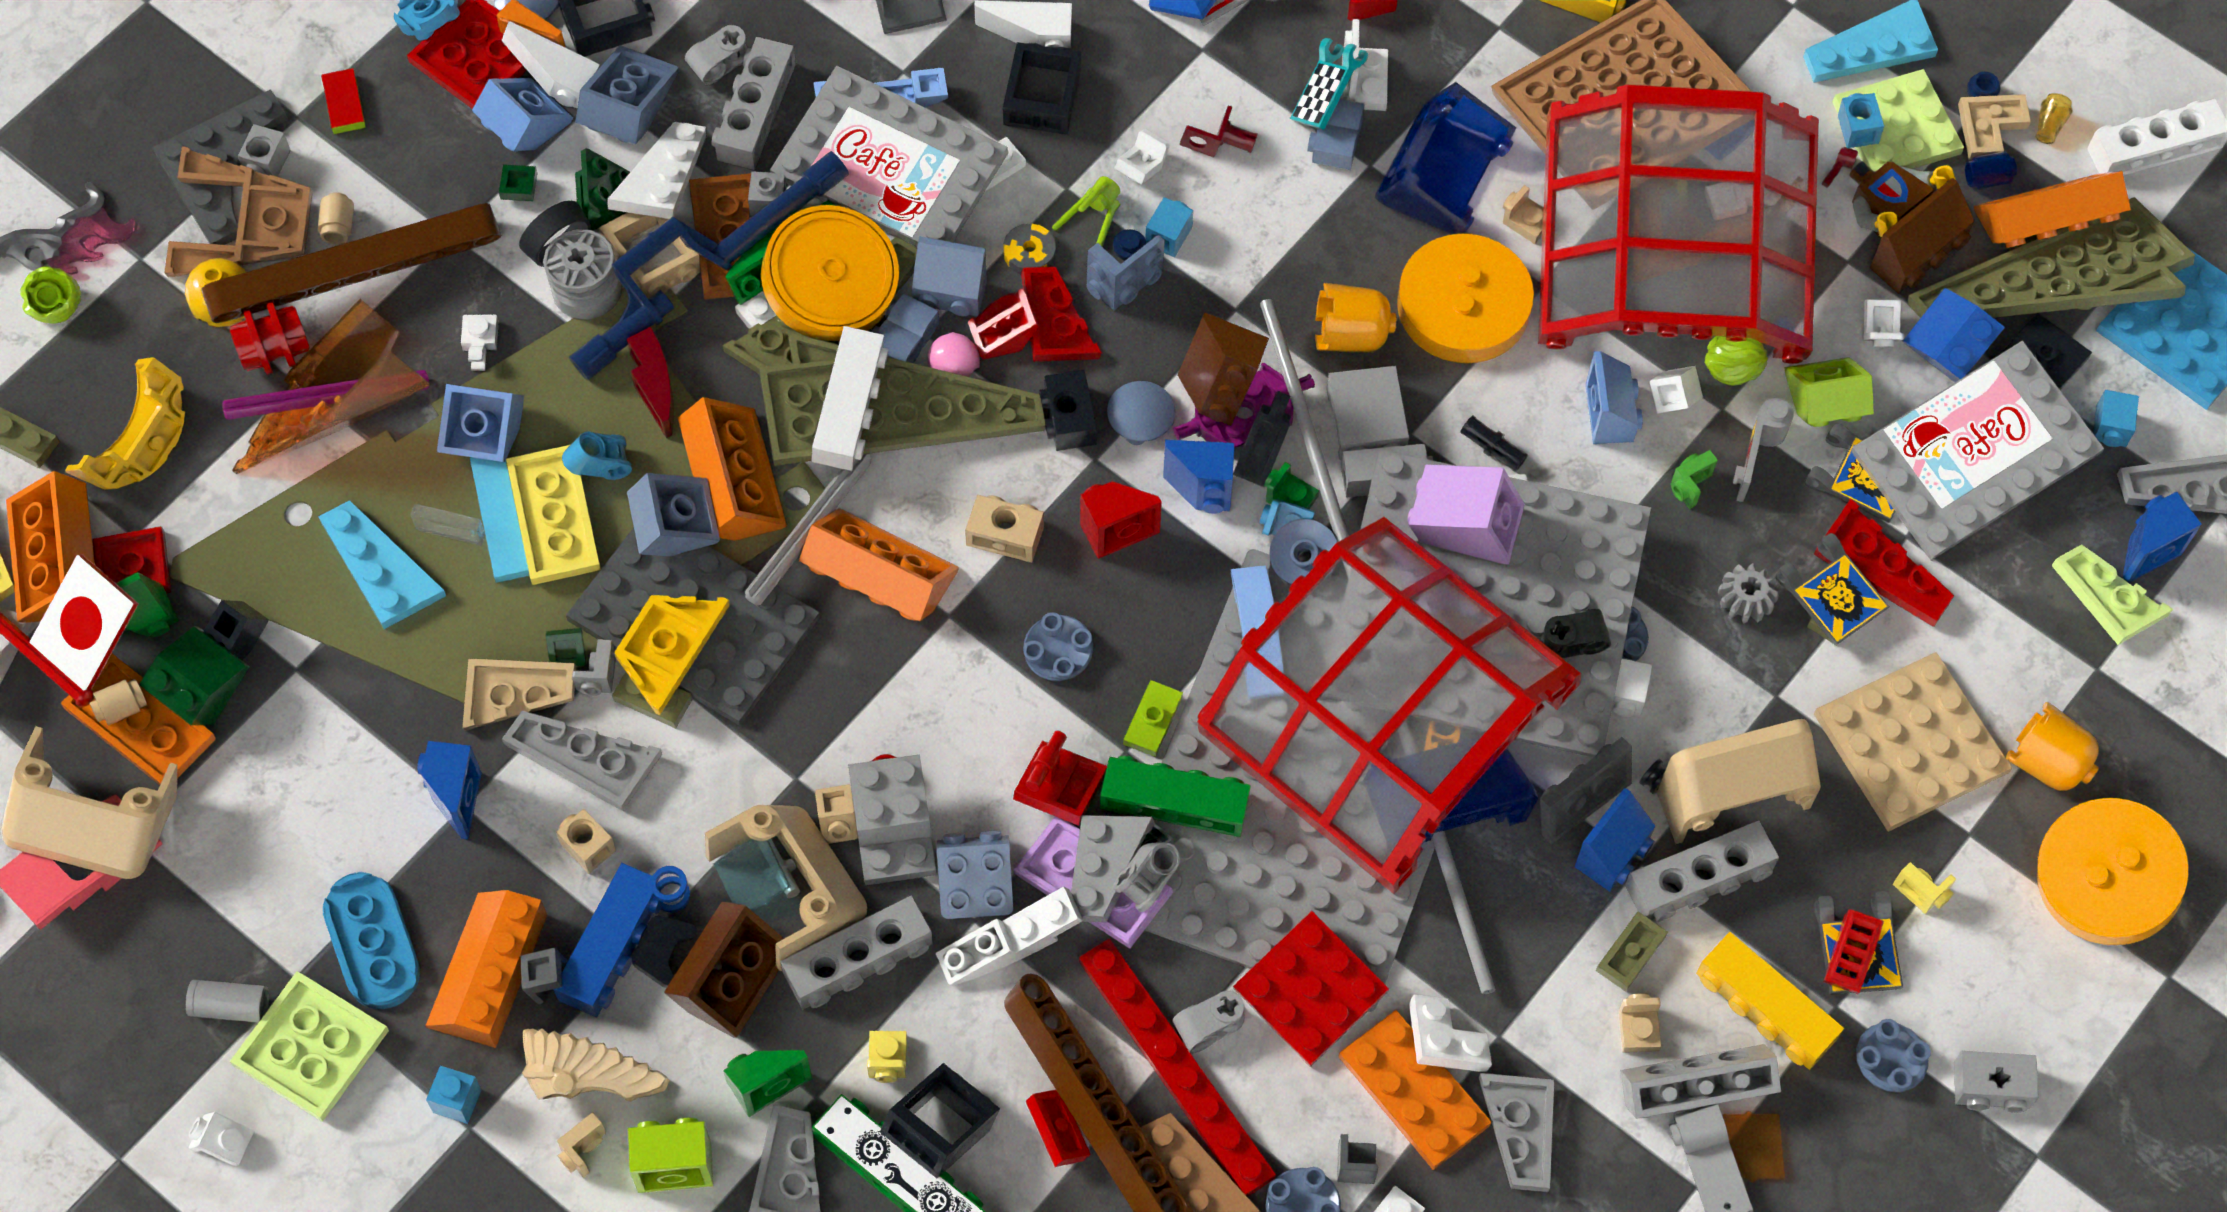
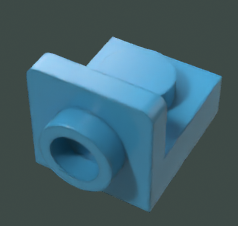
(1281, 513)

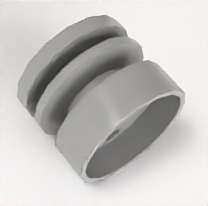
(582, 274)

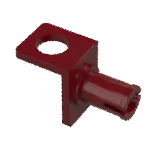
(1226, 134)

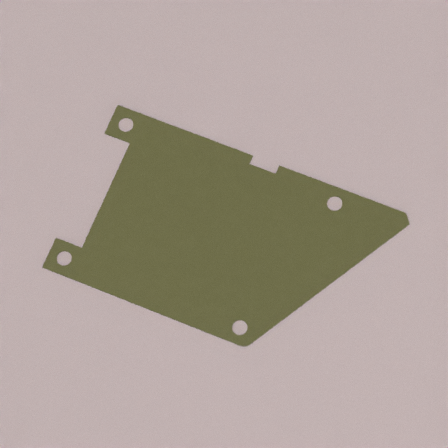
(304, 584)

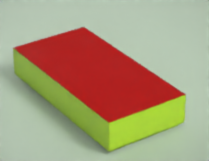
(343, 101)

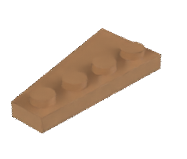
(1193, 1170)

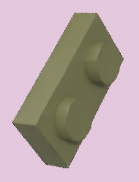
(25, 439)
(630, 696)
(1631, 951)

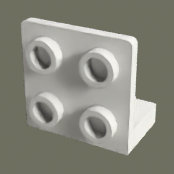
(1368, 81)

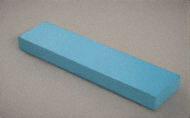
(499, 519)

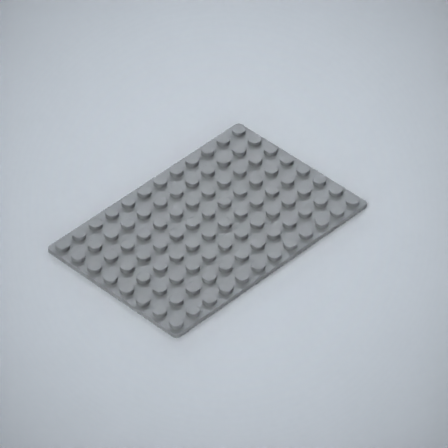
(1253, 889)

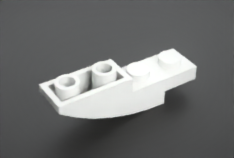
(1011, 939)

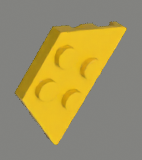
(666, 643)

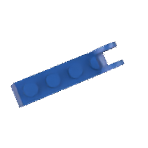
(613, 934)

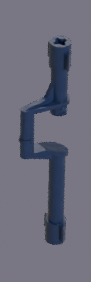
(645, 312)

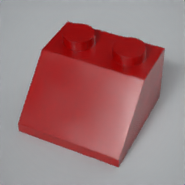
(1118, 516)

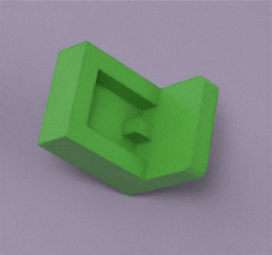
(1691, 472)

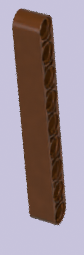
(351, 262)
(1092, 1098)

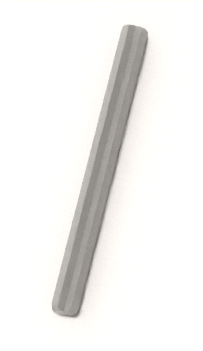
(794, 543)

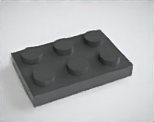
(1586, 790)

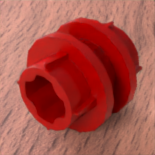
(269, 338)

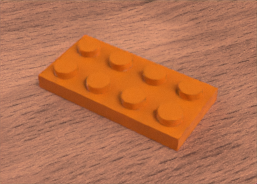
(148, 737)
(1417, 1098)

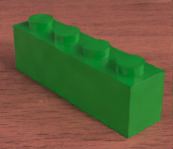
(1175, 795)

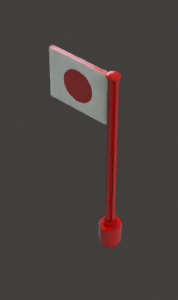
(76, 630)

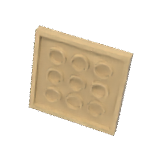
(1912, 741)

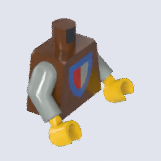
(1892, 193)

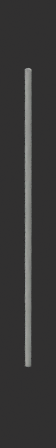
(1340, 532)

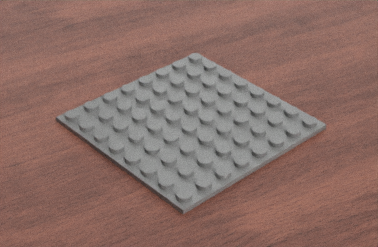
(1565, 559)

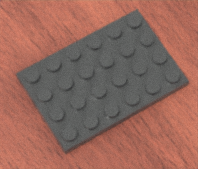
(743, 650)

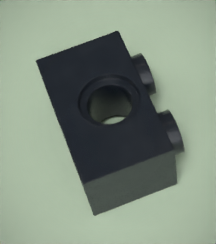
(1071, 392)

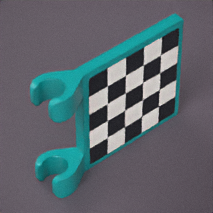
(1327, 84)

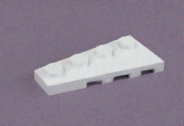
(662, 174)

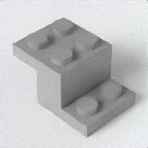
(892, 819)

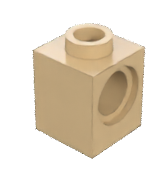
(589, 854)

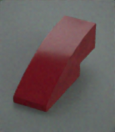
(652, 378)

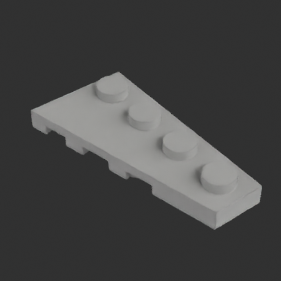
(2197, 480)

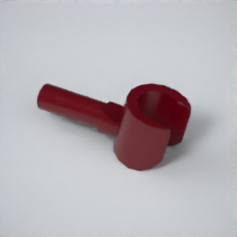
(1845, 158)

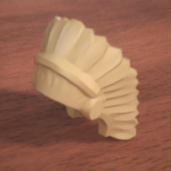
(571, 1066)

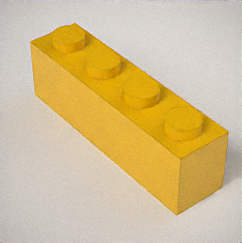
(1769, 1001)

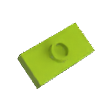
(1153, 718)

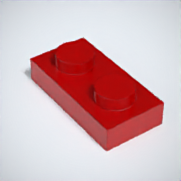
(1057, 1128)

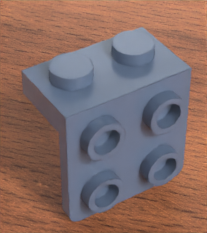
(1121, 282)
(974, 875)

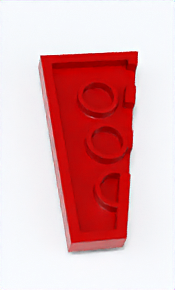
(1888, 566)

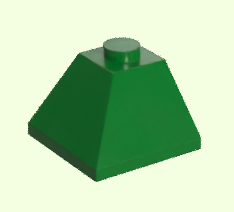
(154, 609)
(766, 1077)

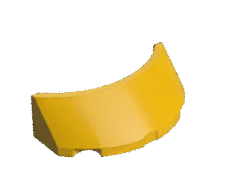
(148, 435)

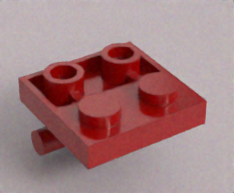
(1060, 781)

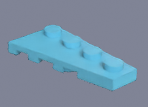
(1878, 43)
(380, 568)

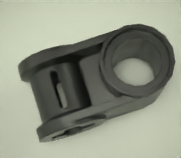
(1577, 634)

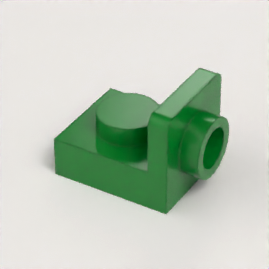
(1289, 488)

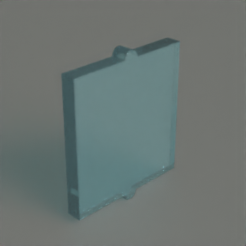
(752, 874)

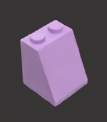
(1467, 511)

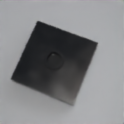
(2053, 349)

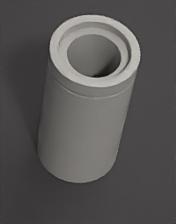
(227, 1000)

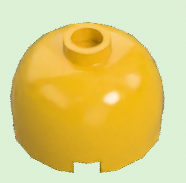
(203, 274)

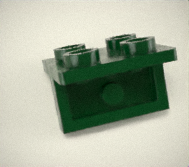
(595, 185)

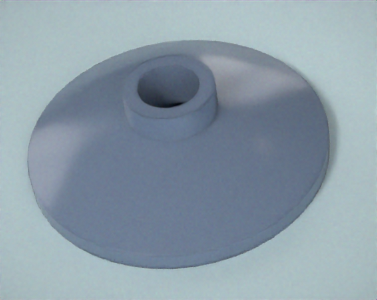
(1292, 540)

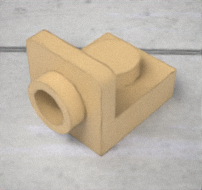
(1523, 215)
(836, 813)
(1640, 1023)
(581, 1138)

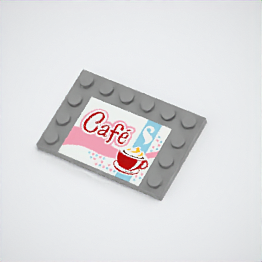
(903, 161)
(1977, 450)

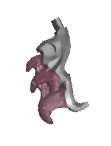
(71, 238)

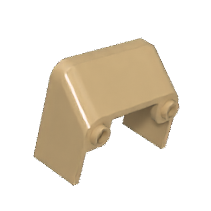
(1738, 773)
(80, 828)
(834, 898)

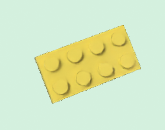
(552, 516)

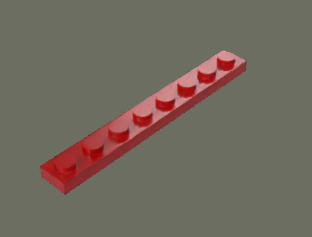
(1177, 1068)

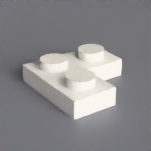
(1441, 1044)

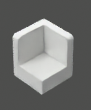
(1676, 389)

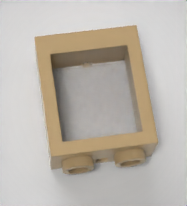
(664, 270)

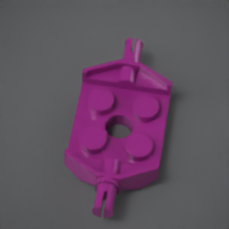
(1260, 392)

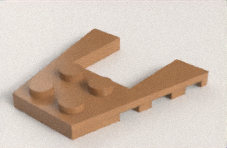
(270, 219)

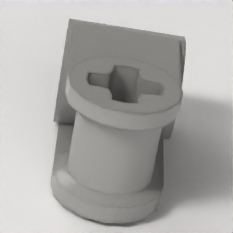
(715, 56)
(1143, 879)
(1205, 1023)

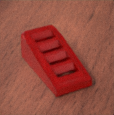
(1863, 922)

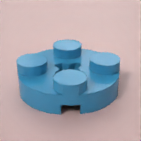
(422, 17)

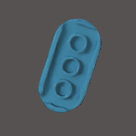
(371, 940)

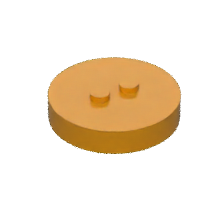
(829, 272)
(1465, 298)
(2112, 871)

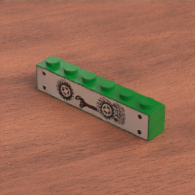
(858, 1143)

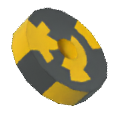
(1029, 236)

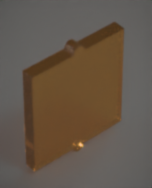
(1756, 1145)

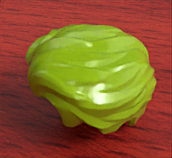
(50, 295)
(1735, 361)

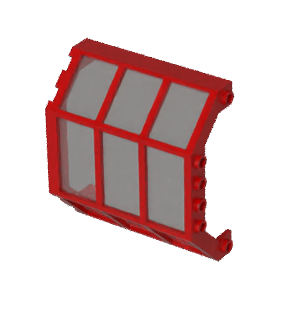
(1680, 218)
(1380, 696)

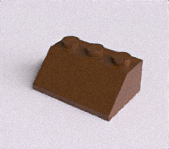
(1924, 238)
(1221, 367)
(727, 969)

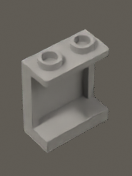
(1367, 409)

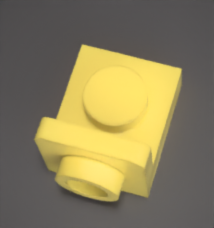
(1921, 890)
(887, 1055)

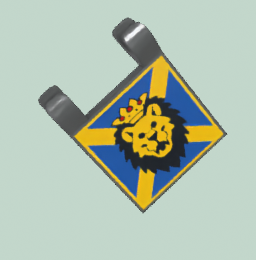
(1850, 479)
(1835, 596)
(1884, 967)

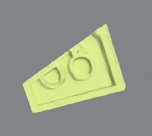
(2114, 602)

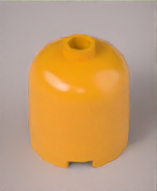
(1353, 319)
(2056, 750)

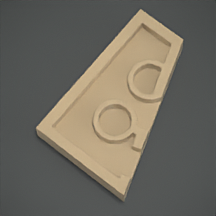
(506, 687)

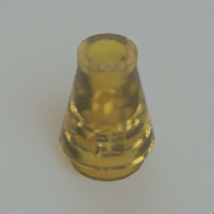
(2053, 115)

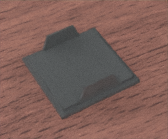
(908, 14)

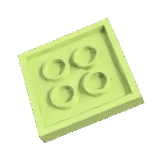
(1913, 121)
(309, 1046)

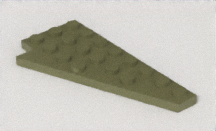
(2075, 270)
(911, 411)

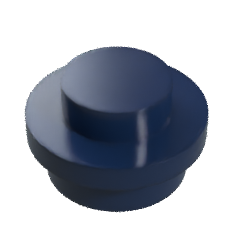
(1983, 85)
(1127, 243)

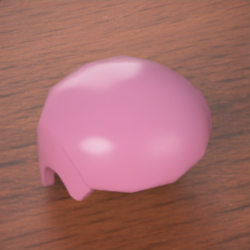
(954, 354)

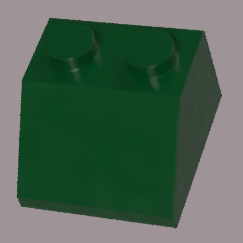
(195, 677)

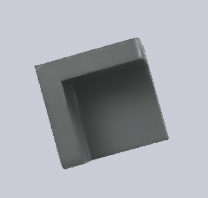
(541, 973)
(1356, 1162)

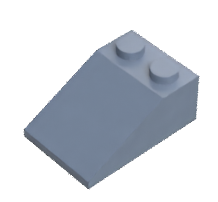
(625, 94)

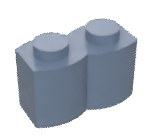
(1338, 141)
(907, 328)

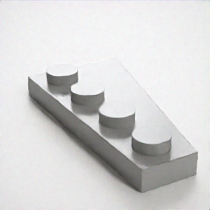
(592, 761)

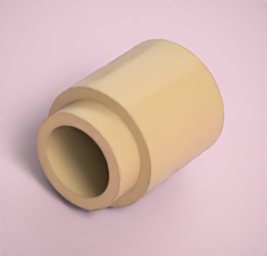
(335, 218)
(118, 701)

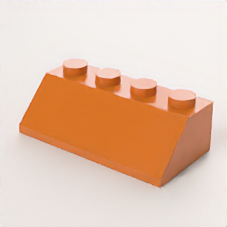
(2054, 208)
(730, 452)
(46, 534)
(877, 564)
(487, 966)

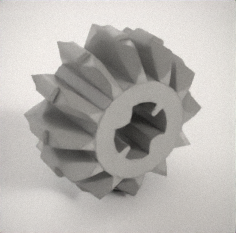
(1741, 581)

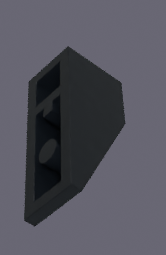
(236, 626)

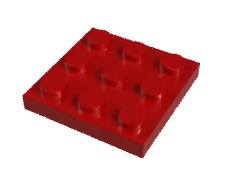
(467, 53)
(1311, 988)

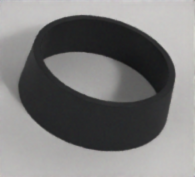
(548, 224)

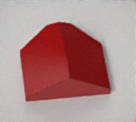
(1004, 325)

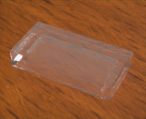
(448, 524)

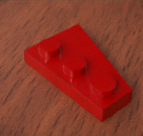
(1061, 330)

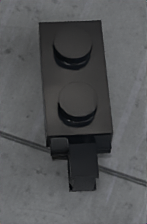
(1264, 441)

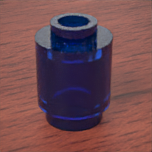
(1990, 170)

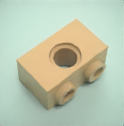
(1015, 542)

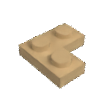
(1987, 115)

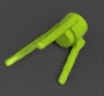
(1099, 197)

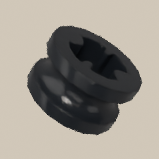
(1653, 776)

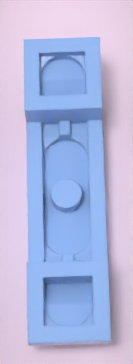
(924, 87)
(1252, 596)

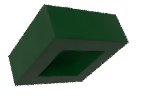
(518, 182)
(566, 646)

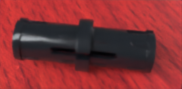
(1494, 443)

